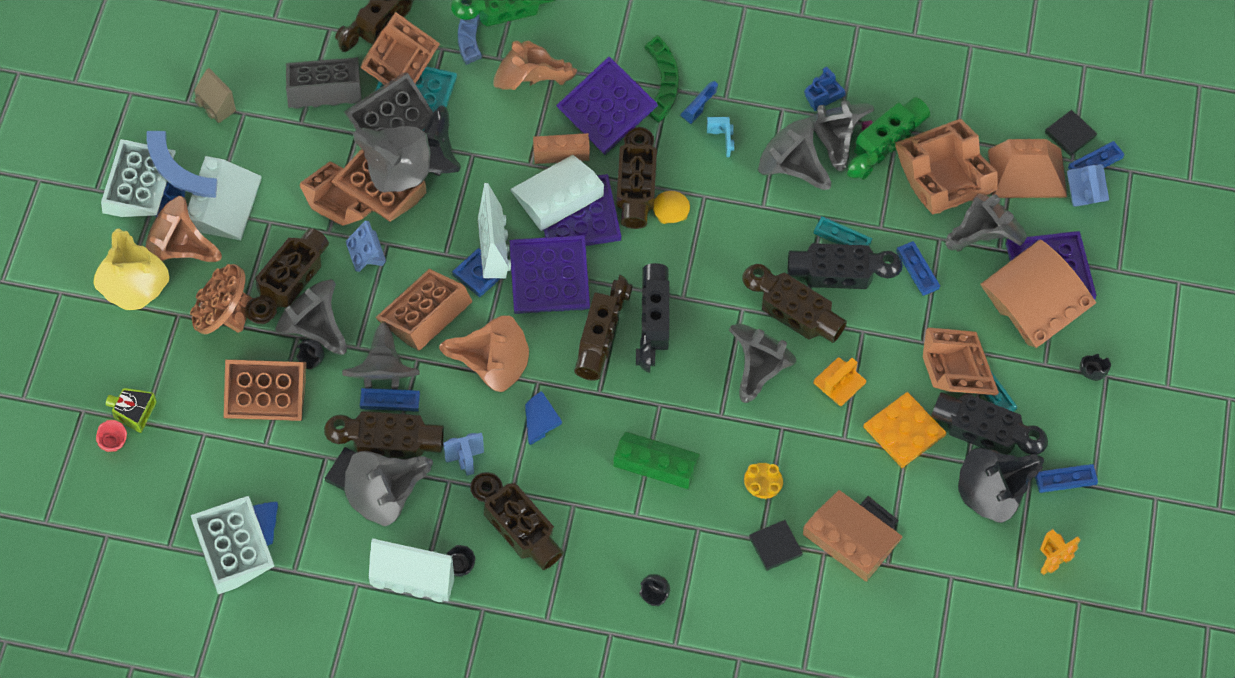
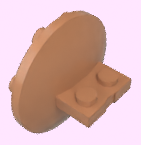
(221, 301)

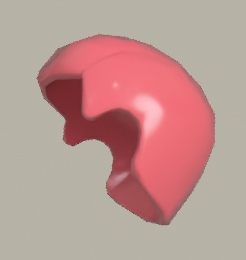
(111, 436)

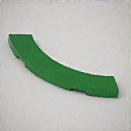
(669, 77)

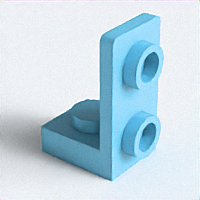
(722, 125)

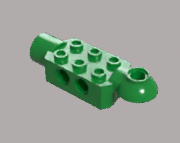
(496, 11)
(881, 135)

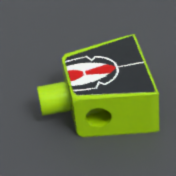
(132, 407)

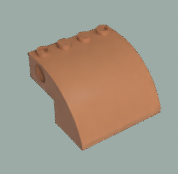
(946, 166)
(1038, 293)

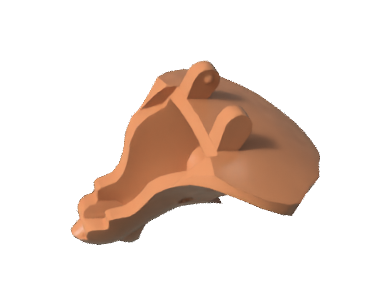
(533, 64)
(177, 237)
(494, 352)

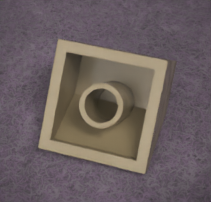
(214, 96)

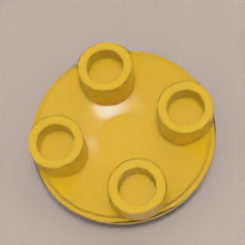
(671, 207)
(763, 480)

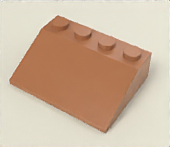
(356, 182)
(425, 308)
(264, 389)
(851, 535)

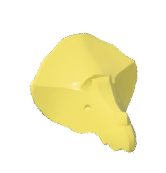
(130, 273)

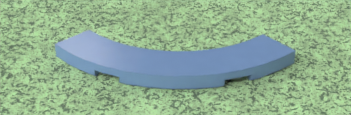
(467, 40)
(175, 173)

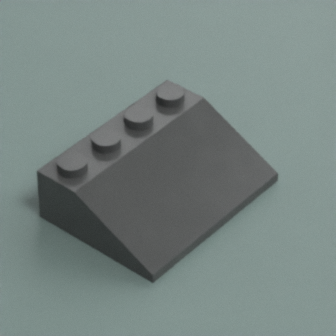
(323, 82)
(391, 106)

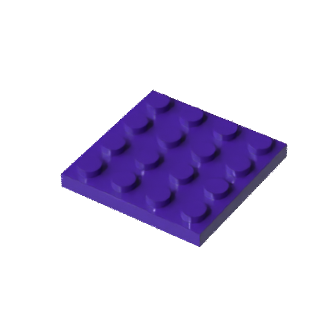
(607, 105)
(595, 221)
(1068, 246)
(549, 274)

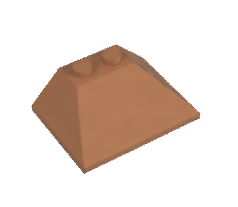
(398, 50)
(1028, 169)
(331, 200)
(956, 362)

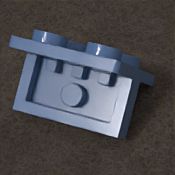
(1088, 185)
(365, 247)
(463, 450)

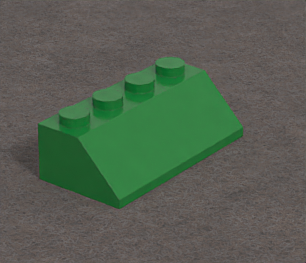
(655, 460)

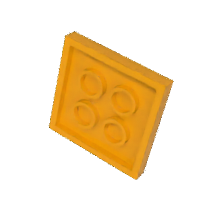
(904, 429)

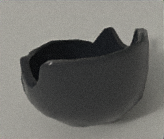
(311, 353)
(1094, 367)
(463, 560)
(655, 589)

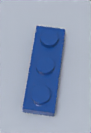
(1105, 155)
(918, 268)
(389, 399)
(1066, 478)

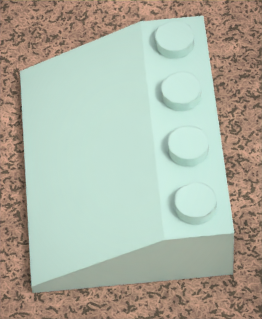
(133, 183)
(558, 191)
(234, 199)
(493, 236)
(232, 543)
(411, 570)

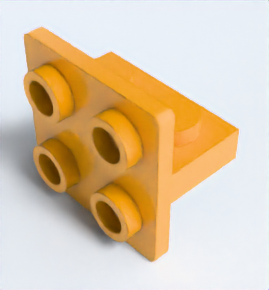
(840, 380)
(1057, 551)

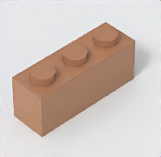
(559, 147)

